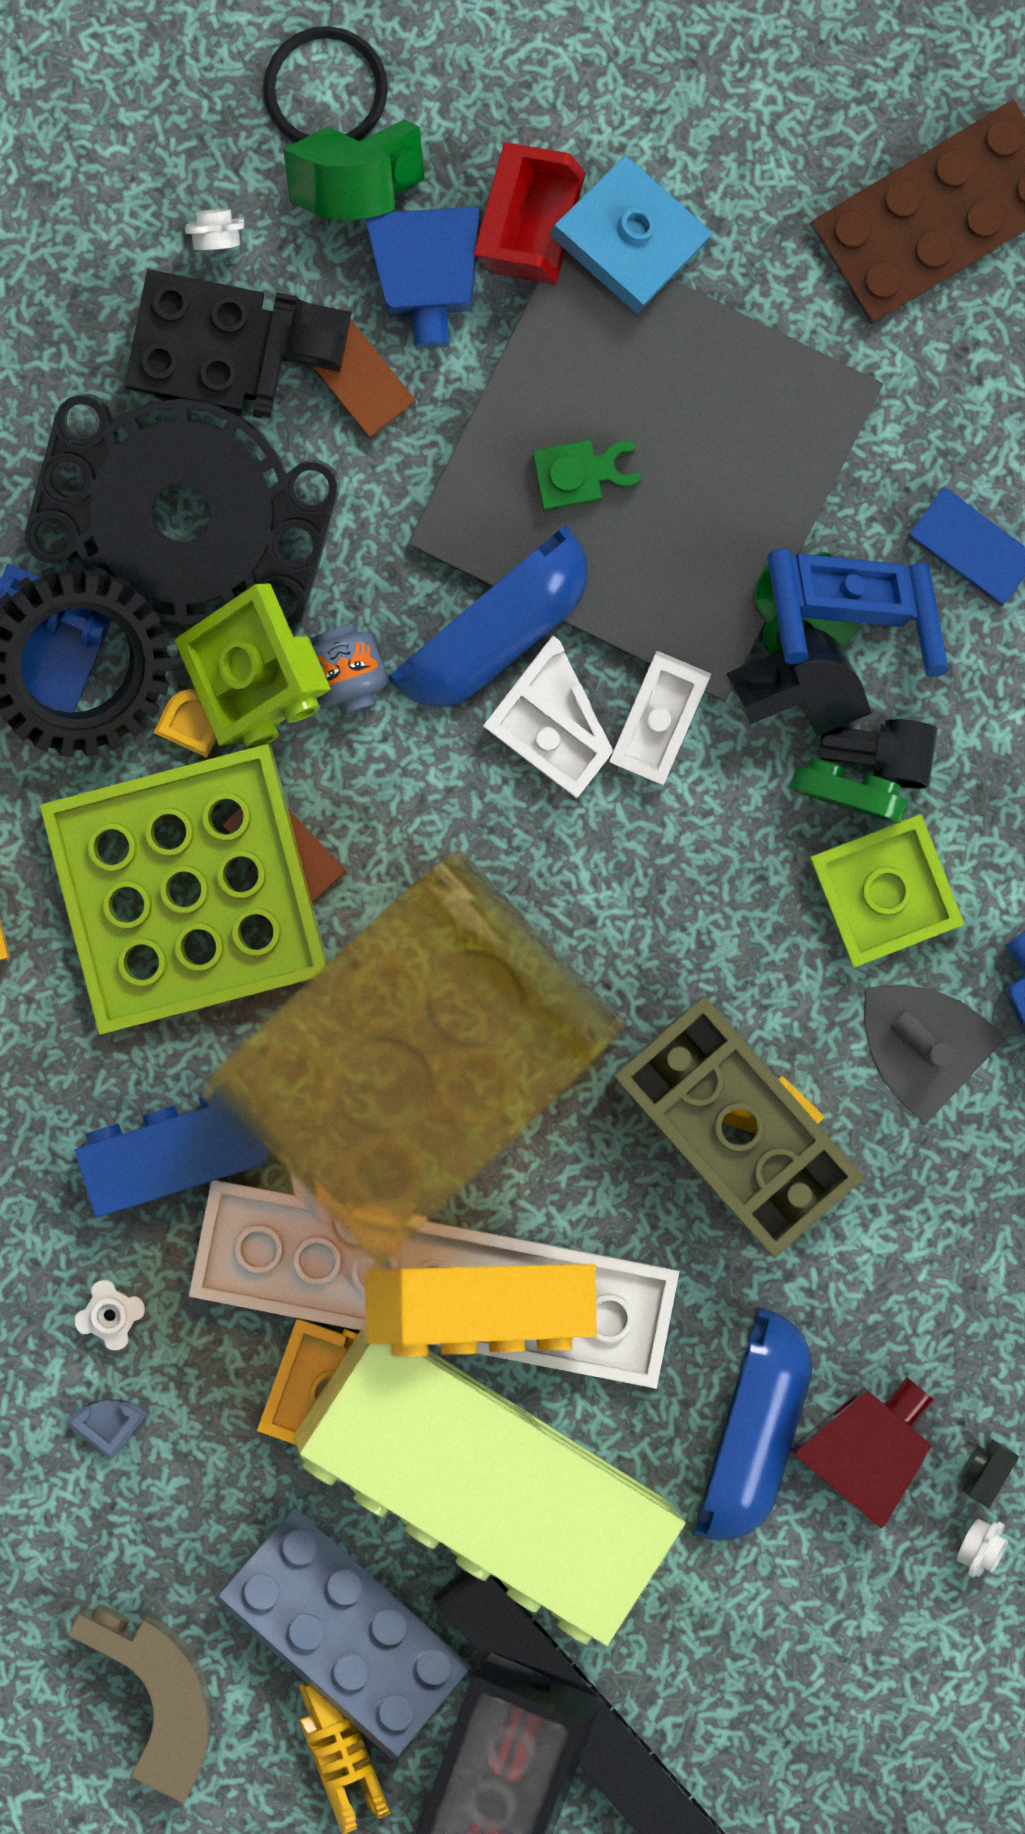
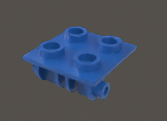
(59, 649)

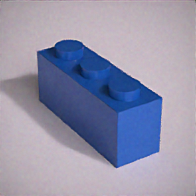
(160, 1158)

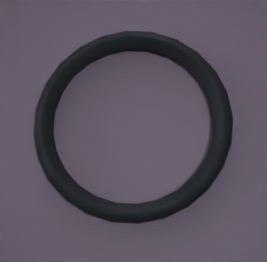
(322, 33)

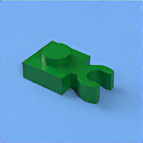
(573, 475)

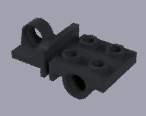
(222, 346)

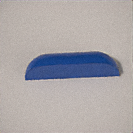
(498, 625)
(757, 1430)

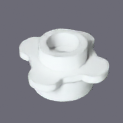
(215, 230)
(93, 1319)
(982, 1547)

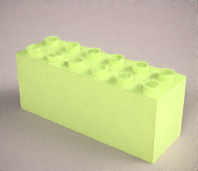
(489, 1485)

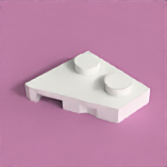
(552, 722)

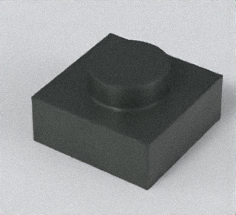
(988, 1471)

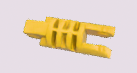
(340, 1759)

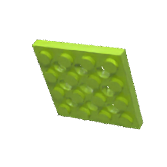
(91, 884)

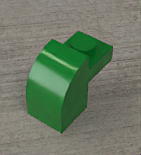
(353, 177)

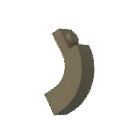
(176, 1691)

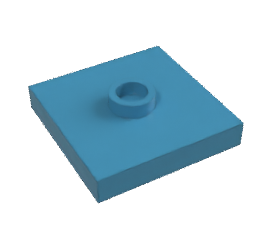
(630, 234)

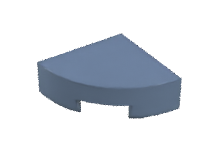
(107, 1424)

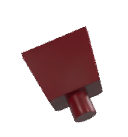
(869, 1448)

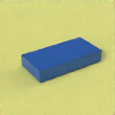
(971, 546)

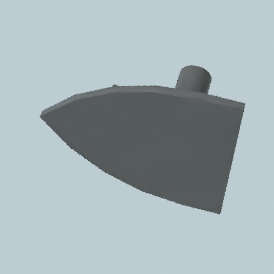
(925, 1044)

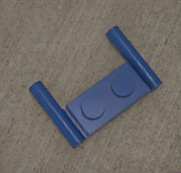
(854, 593)

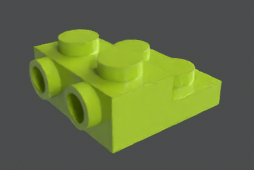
(251, 669)

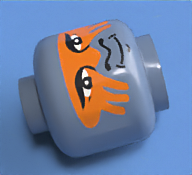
(351, 668)

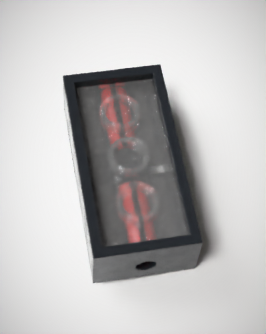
(510, 1754)

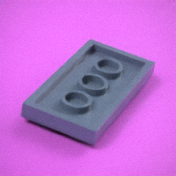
(343, 1633)

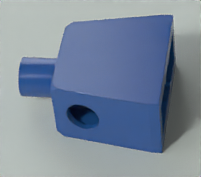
(426, 266)

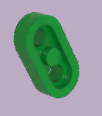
(873, 798)

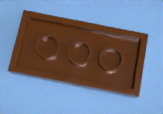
(931, 215)

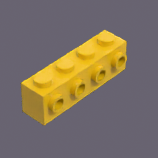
(480, 1305)

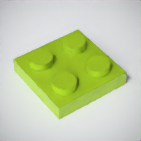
(886, 891)

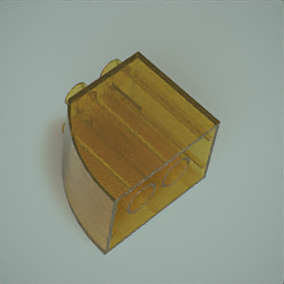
(412, 1059)

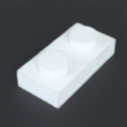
(660, 717)

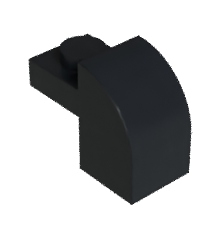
(821, 685)

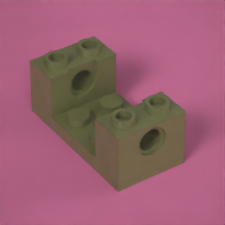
(688, 1086)

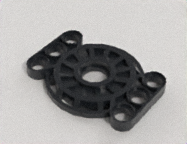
(129, 474)

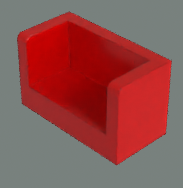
(525, 202)

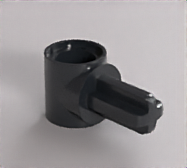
(898, 752)

